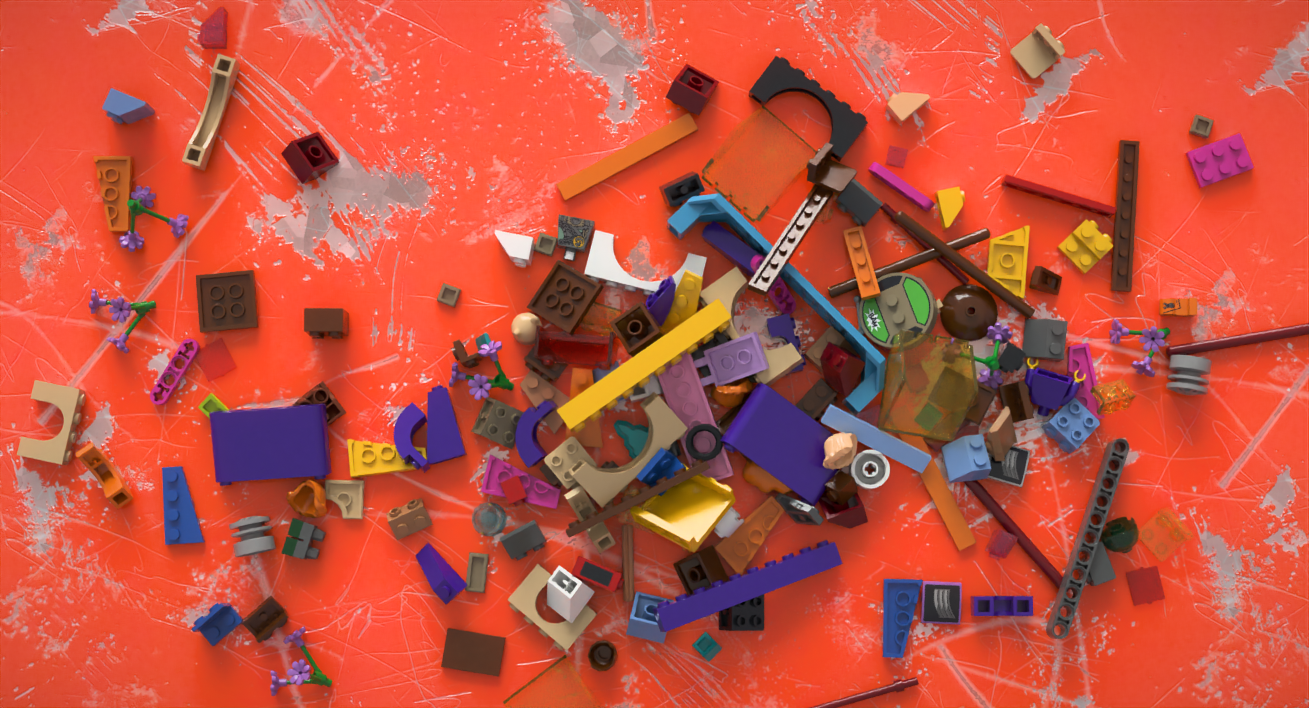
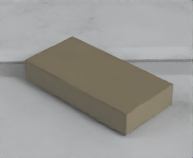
(477, 572)

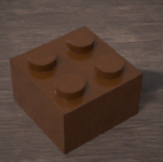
(326, 322)

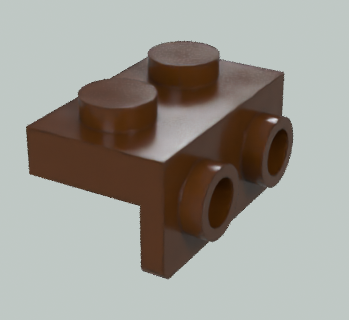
(460, 354)
(1017, 399)
(265, 619)

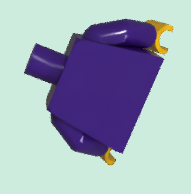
(1050, 388)

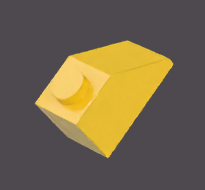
(949, 204)

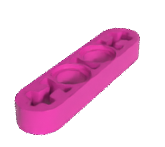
(901, 186)
(784, 294)
(172, 370)

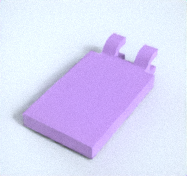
(733, 360)

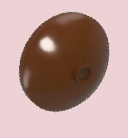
(955, 313)

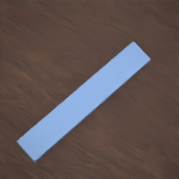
(876, 438)

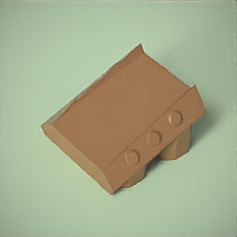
(1001, 436)

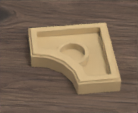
(348, 496)

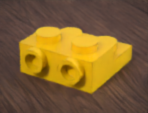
(1085, 245)

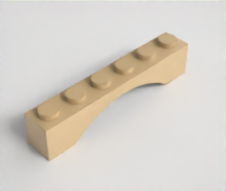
(220, 89)

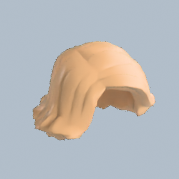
(839, 450)

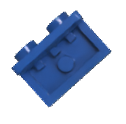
(661, 465)

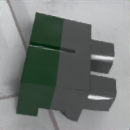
(308, 533)

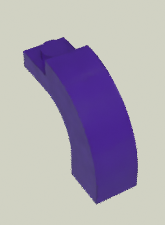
(405, 428)
(526, 433)

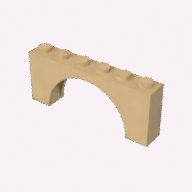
(728, 290)
(606, 483)

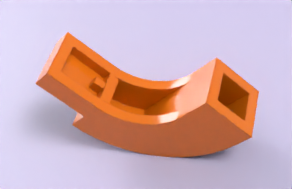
(107, 475)

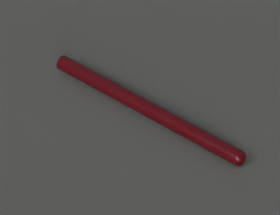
(1238, 340)
(1012, 528)

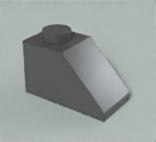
(1101, 567)

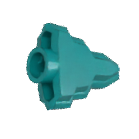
(634, 436)

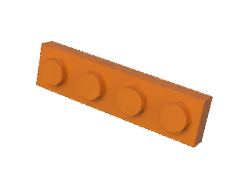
(861, 263)

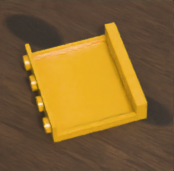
(686, 510)

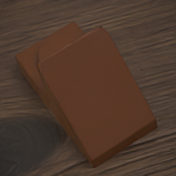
(1045, 280)

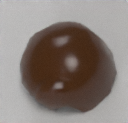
(602, 655)

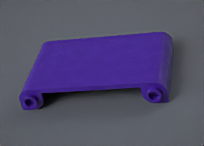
(781, 442)
(270, 443)

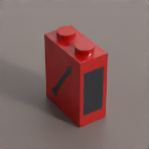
(597, 574)

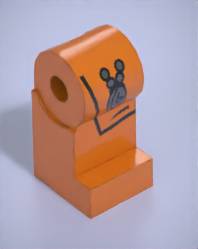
(1178, 307)

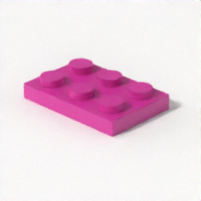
(1219, 160)

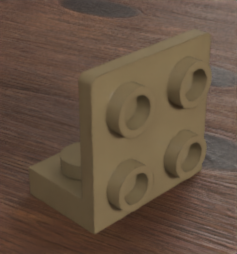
(497, 422)

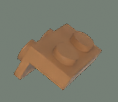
(408, 518)

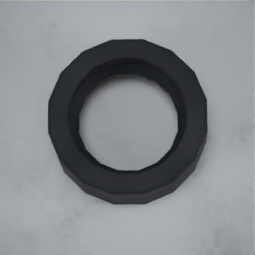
(690, 447)

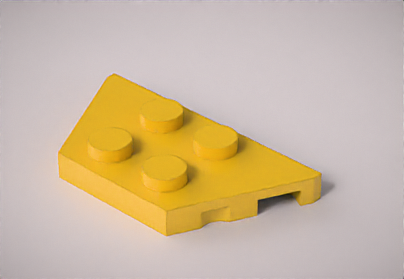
(1009, 260)

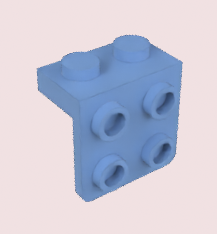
(1071, 426)

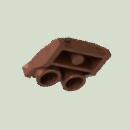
(323, 396)

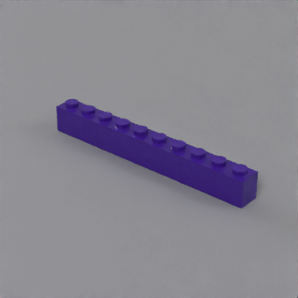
(746, 586)

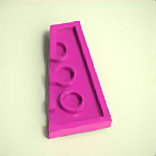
(1080, 359)
(536, 489)

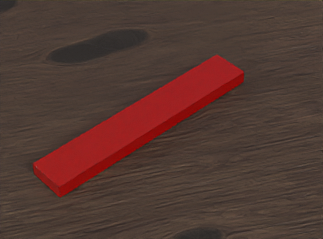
(1058, 196)

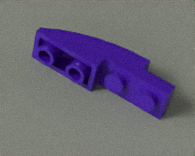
(661, 301)

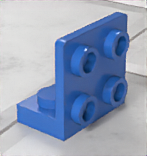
(218, 622)

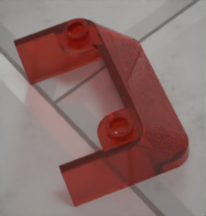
(576, 348)

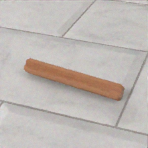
(628, 563)

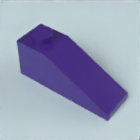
(440, 574)

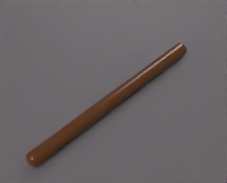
(912, 261)
(964, 264)

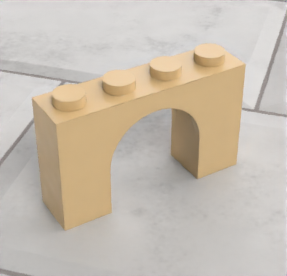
(59, 448)
(525, 600)

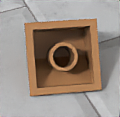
(815, 352)

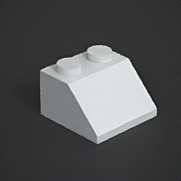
(518, 247)

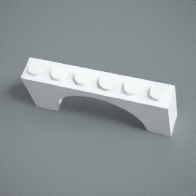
(604, 267)

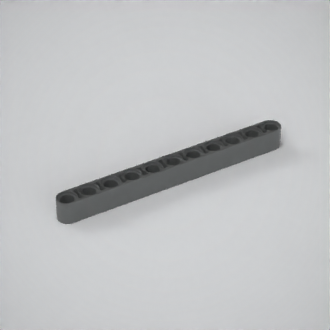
(1081, 545)

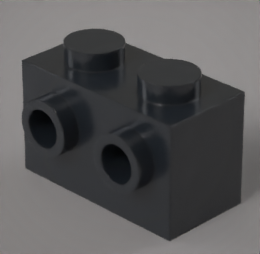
(681, 189)
(1010, 358)

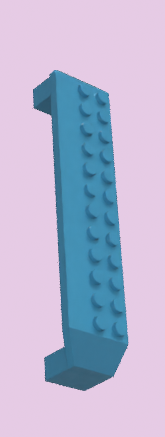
(717, 208)

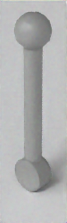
(857, 299)

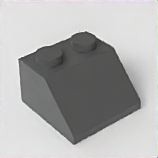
(858, 203)
(1044, 339)
(523, 540)

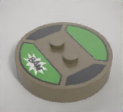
(902, 305)

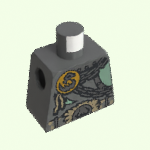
(573, 235)

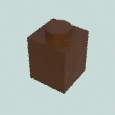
(841, 488)

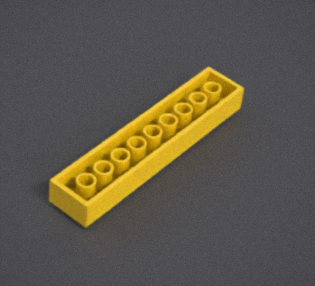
(645, 365)

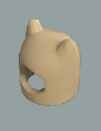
(524, 328)

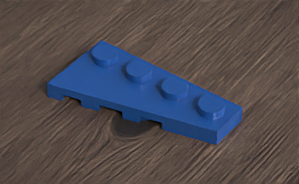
(180, 518)
(898, 609)

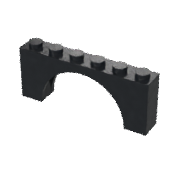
(783, 78)

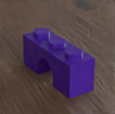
(782, 327)
(1001, 605)

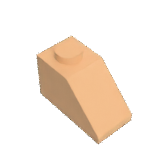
(905, 104)

